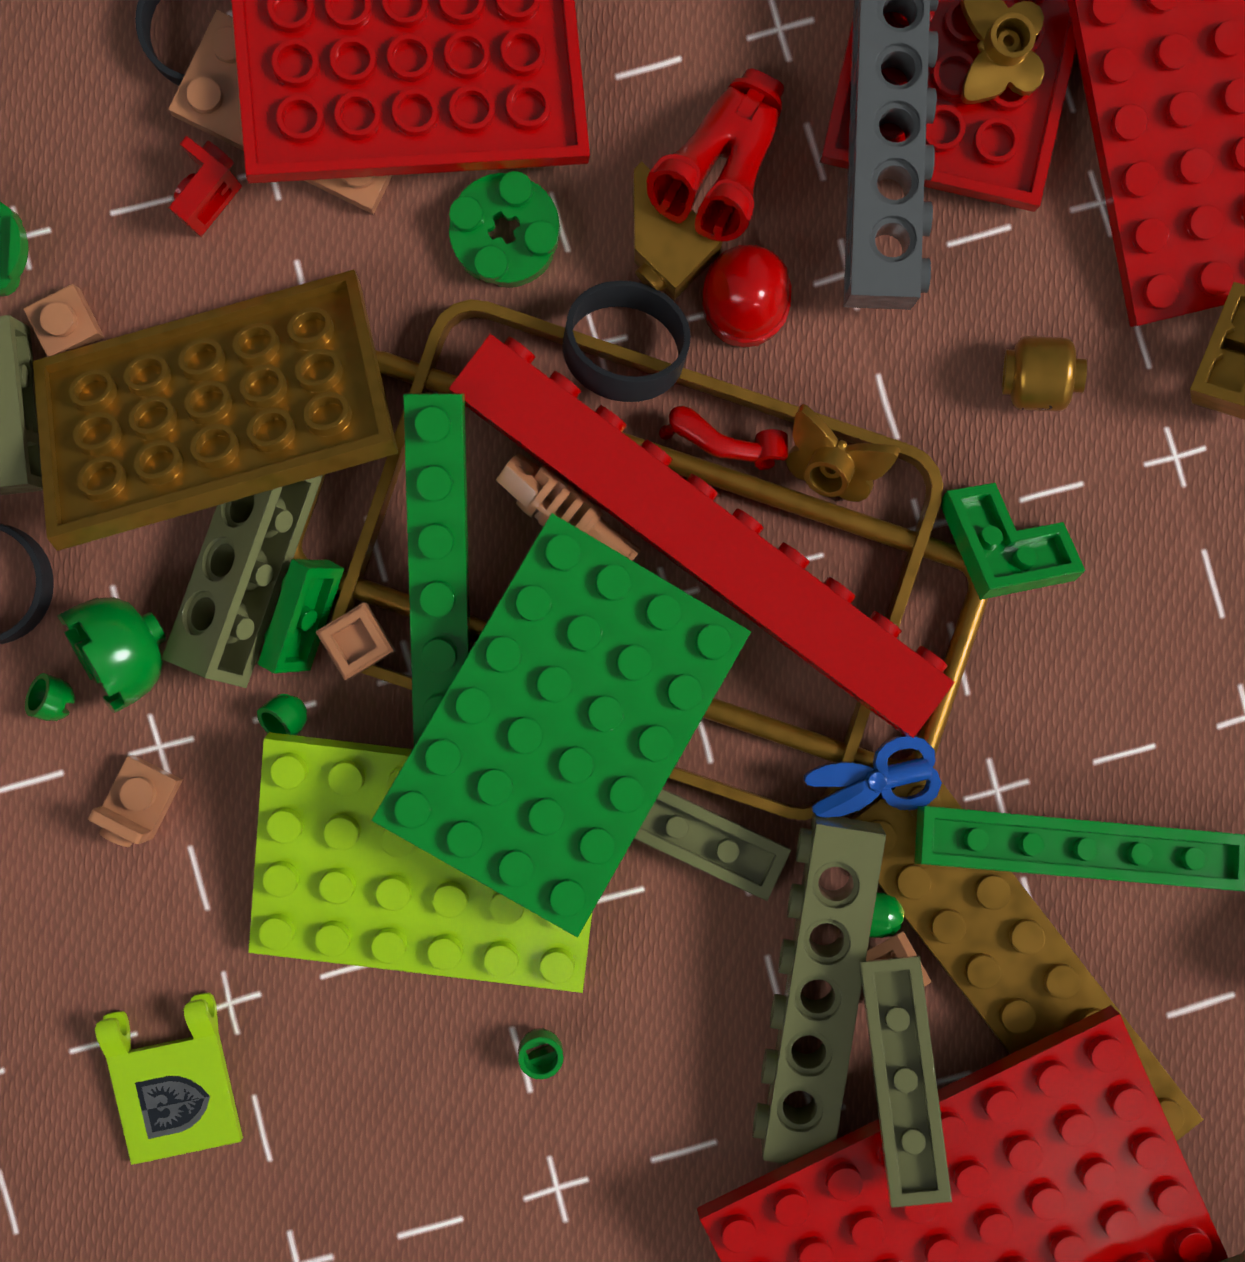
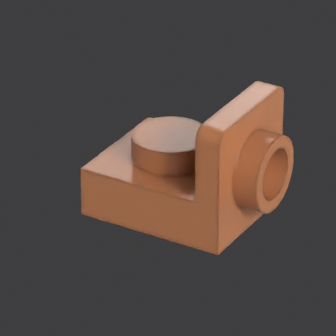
(135, 803)

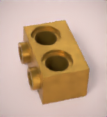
(1222, 370)

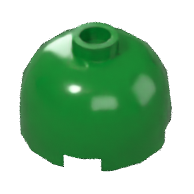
(116, 647)

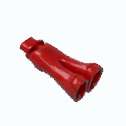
(734, 128)

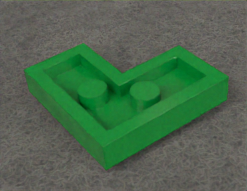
(997, 554)

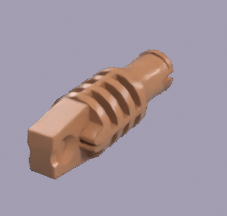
(544, 492)

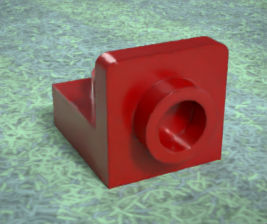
(204, 194)

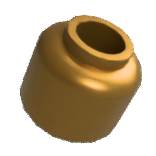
(1043, 373)

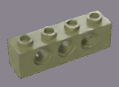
(239, 582)

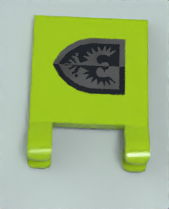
(173, 1092)

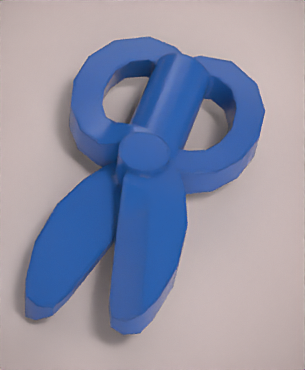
(867, 783)

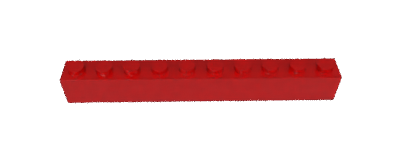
(703, 537)

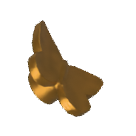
(1004, 49)
(832, 465)

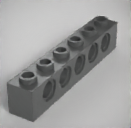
(870, 276)

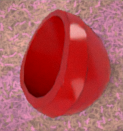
(746, 295)

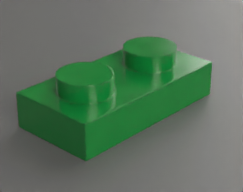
(300, 612)

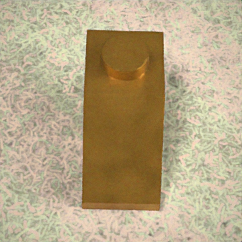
(666, 251)

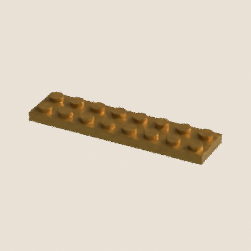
(1001, 947)

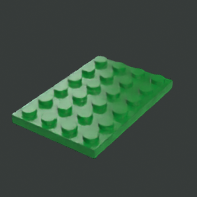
(562, 726)

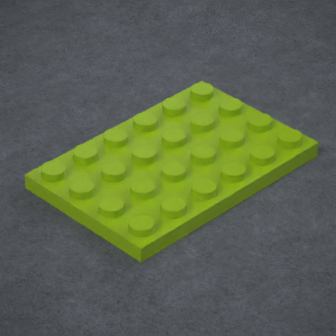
(364, 897)

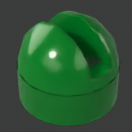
(48, 698)
(283, 715)
(887, 916)
(544, 1061)

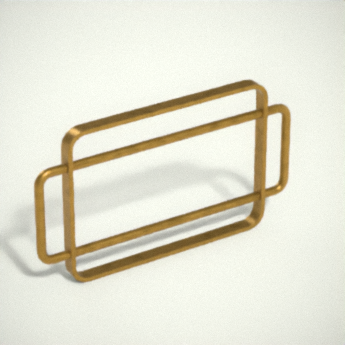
(916, 543)

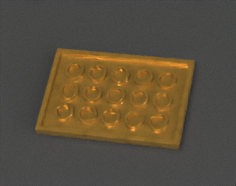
(209, 410)

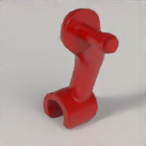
(768, 444)

